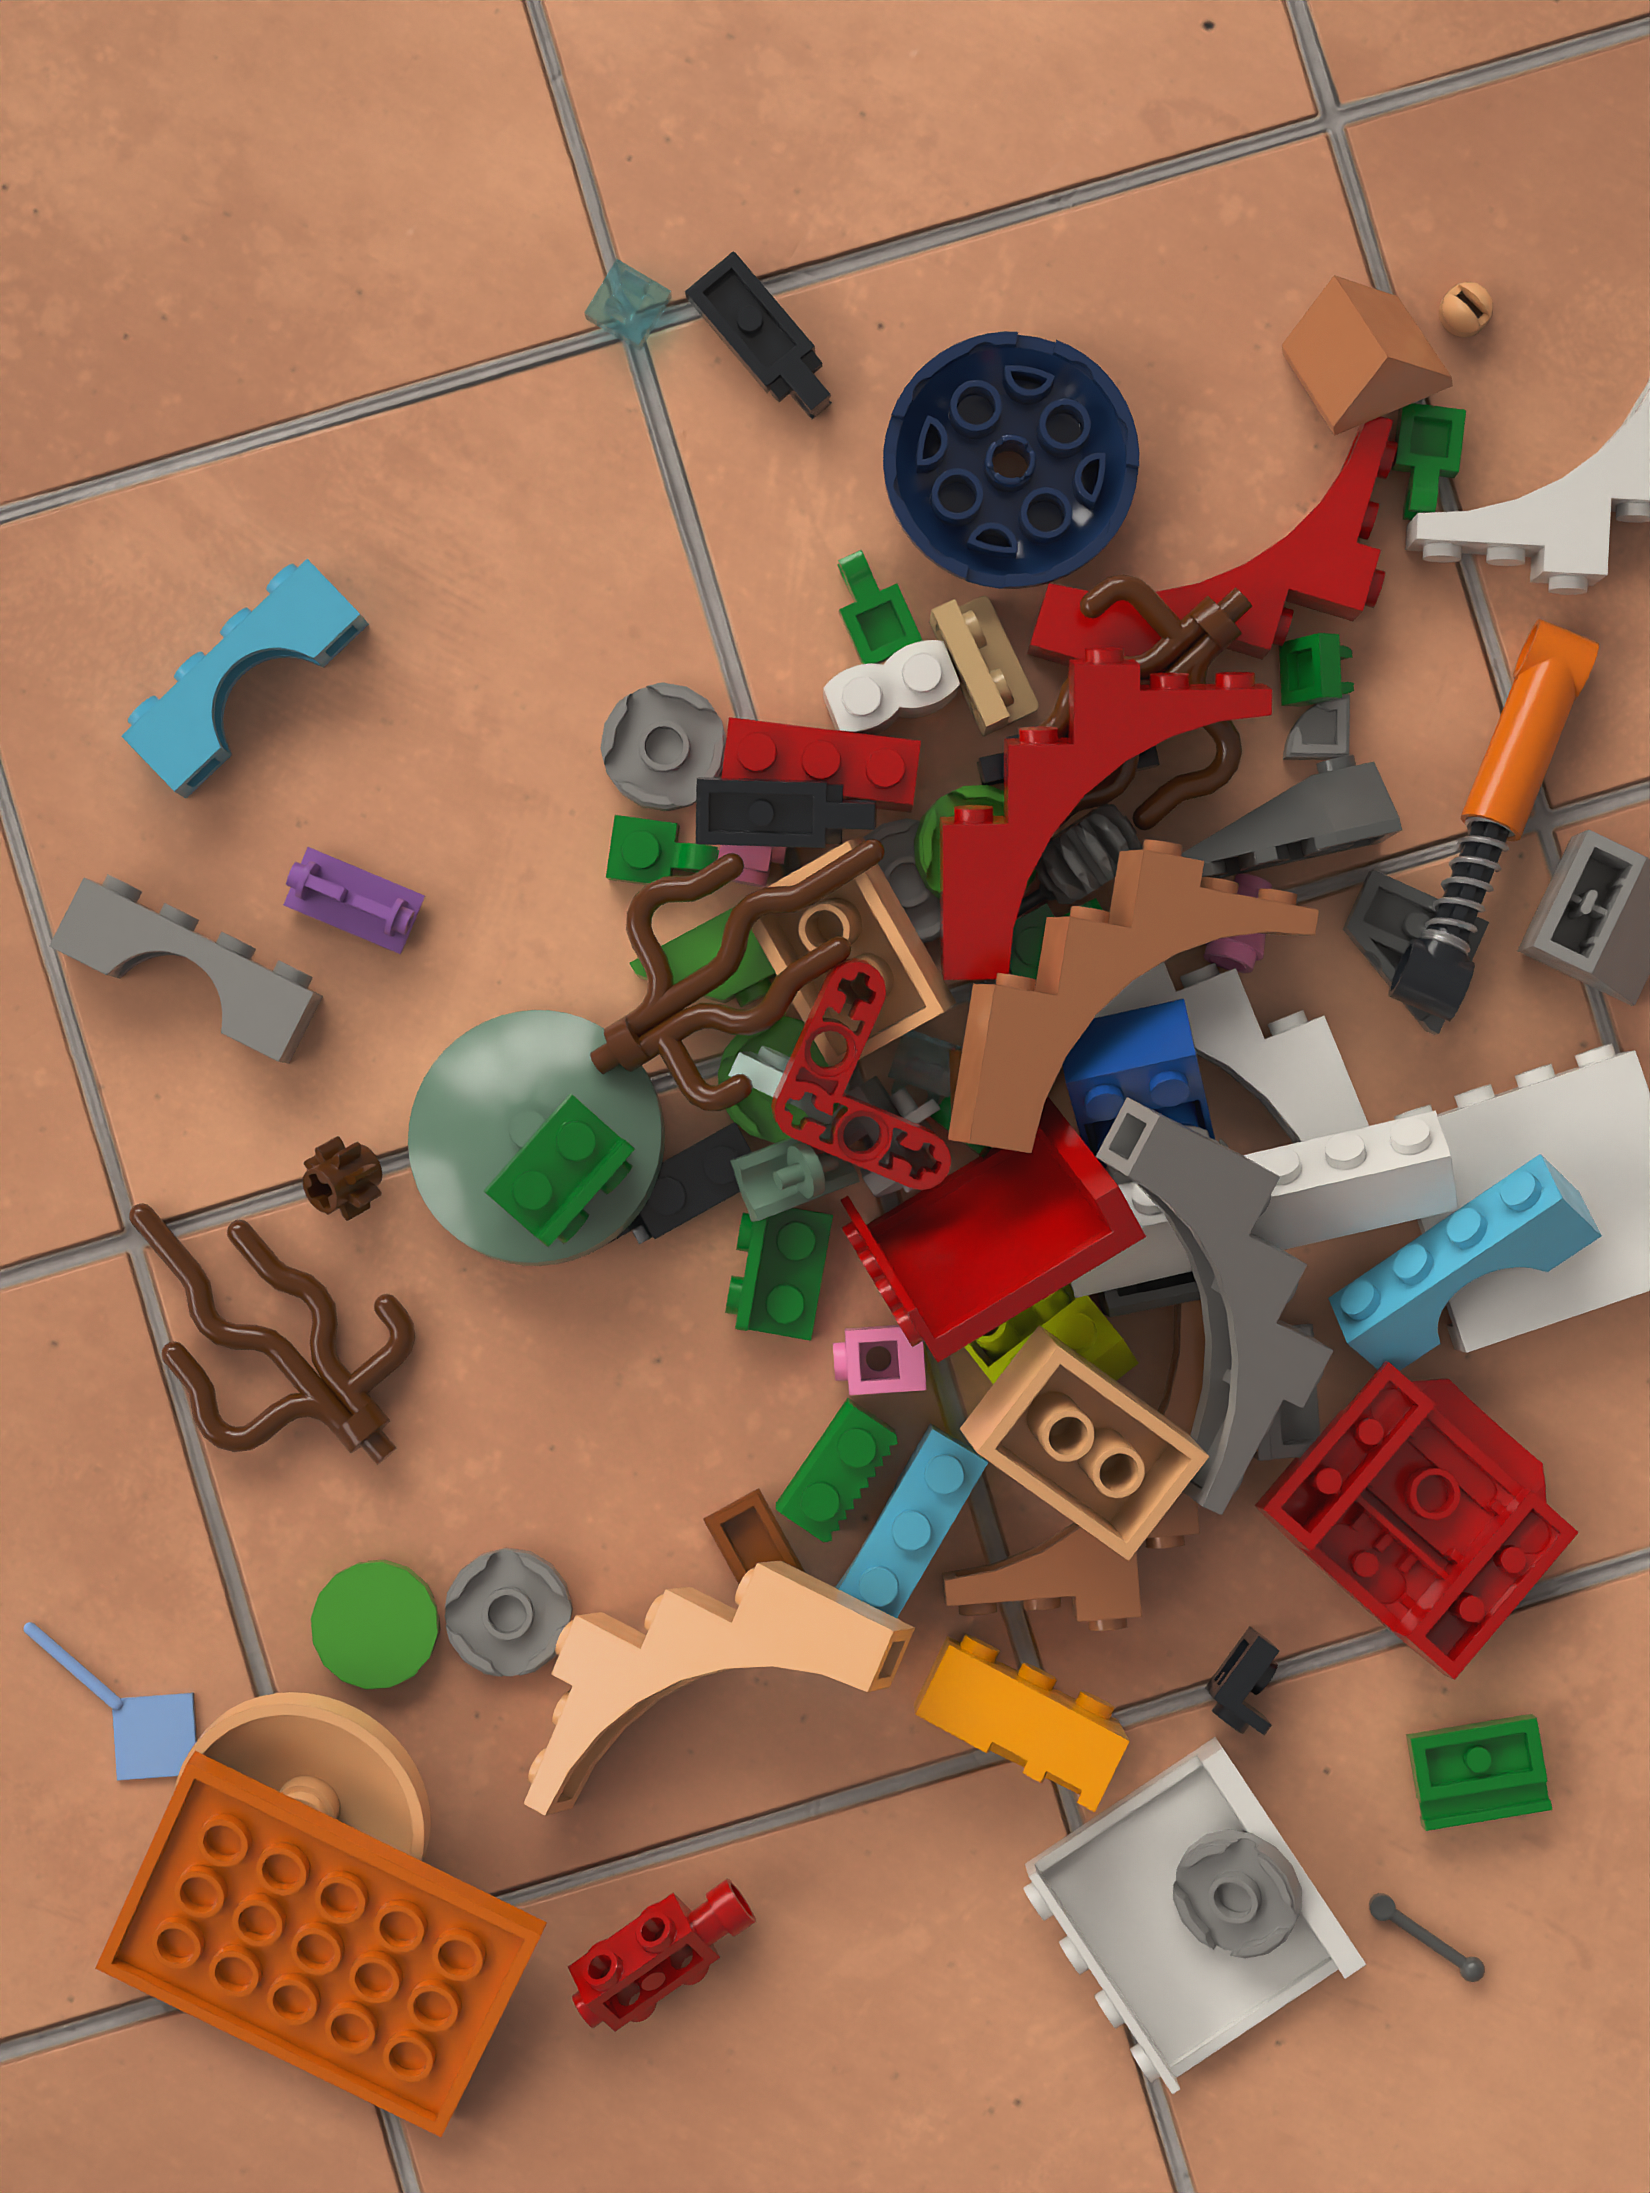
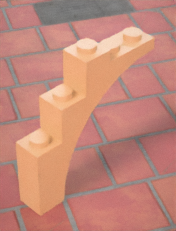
(621, 1672)

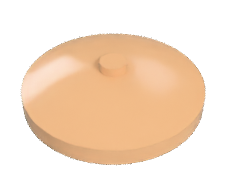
(328, 1760)

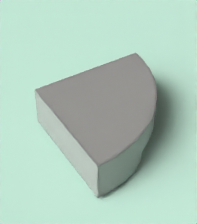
(1320, 732)

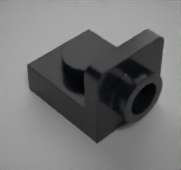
(1244, 1671)

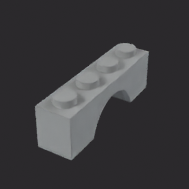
(116, 933)

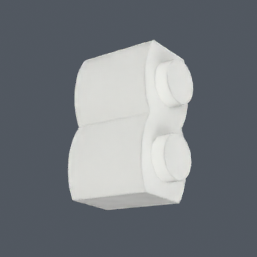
(908, 685)

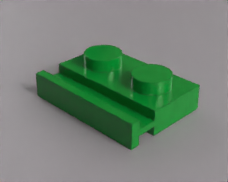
(1479, 1772)

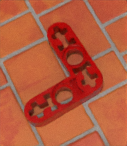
(829, 1084)

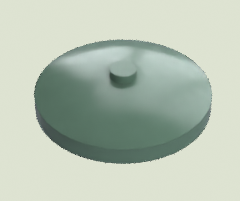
(490, 1099)

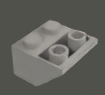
(1596, 917)

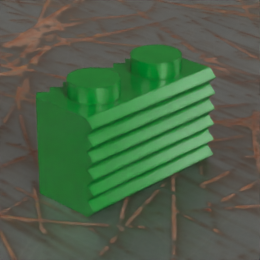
(837, 1470)

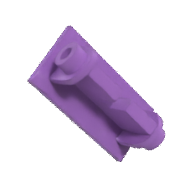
(353, 900)

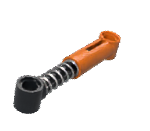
(1547, 681)

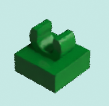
(1312, 670)

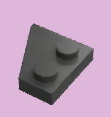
(1386, 921)

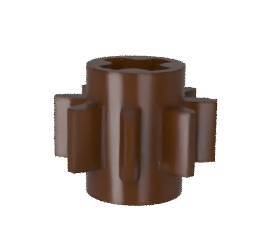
(342, 1178)

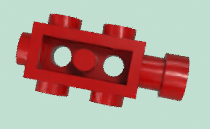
(650, 1954)

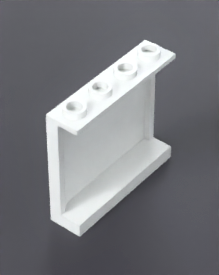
(1598, 1137)
(1117, 1907)

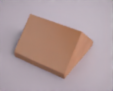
(1361, 355)

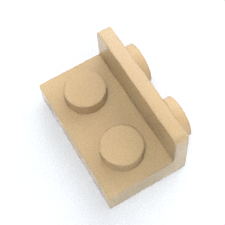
(984, 663)

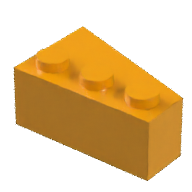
(1023, 1718)

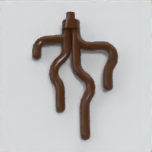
(1183, 648)
(661, 1018)
(334, 1399)

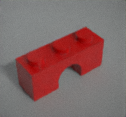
(865, 763)

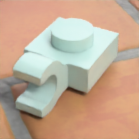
(765, 1073)

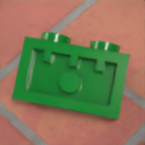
(561, 1172)
(780, 1272)

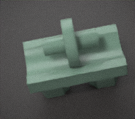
(789, 1176)

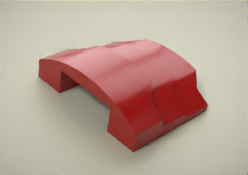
(1422, 1514)

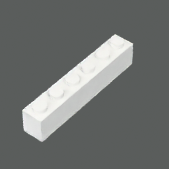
(1324, 1193)

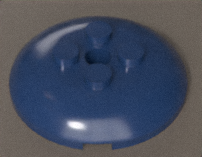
(1023, 399)

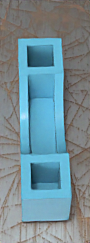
(184, 729)
(1521, 1221)
(913, 1521)

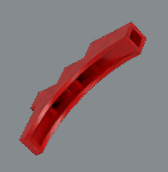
(1311, 567)
(1045, 777)

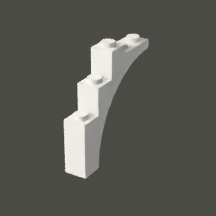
(1558, 525)
(1291, 1072)

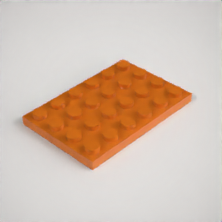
(319, 1944)

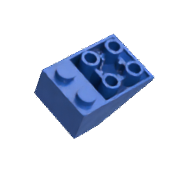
(1140, 1057)

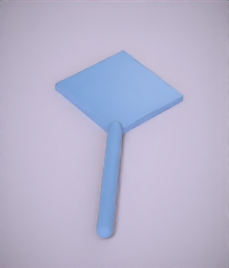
(149, 1731)

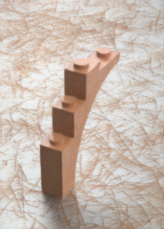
(1028, 1025)
(1073, 1560)

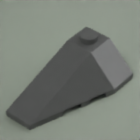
(1317, 817)

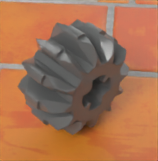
(1086, 854)

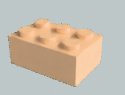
(879, 933)
(1083, 1443)

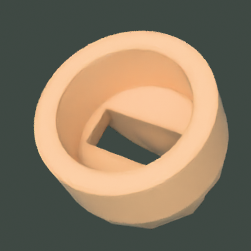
(1457, 315)

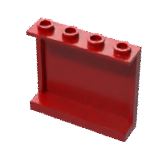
(994, 1237)

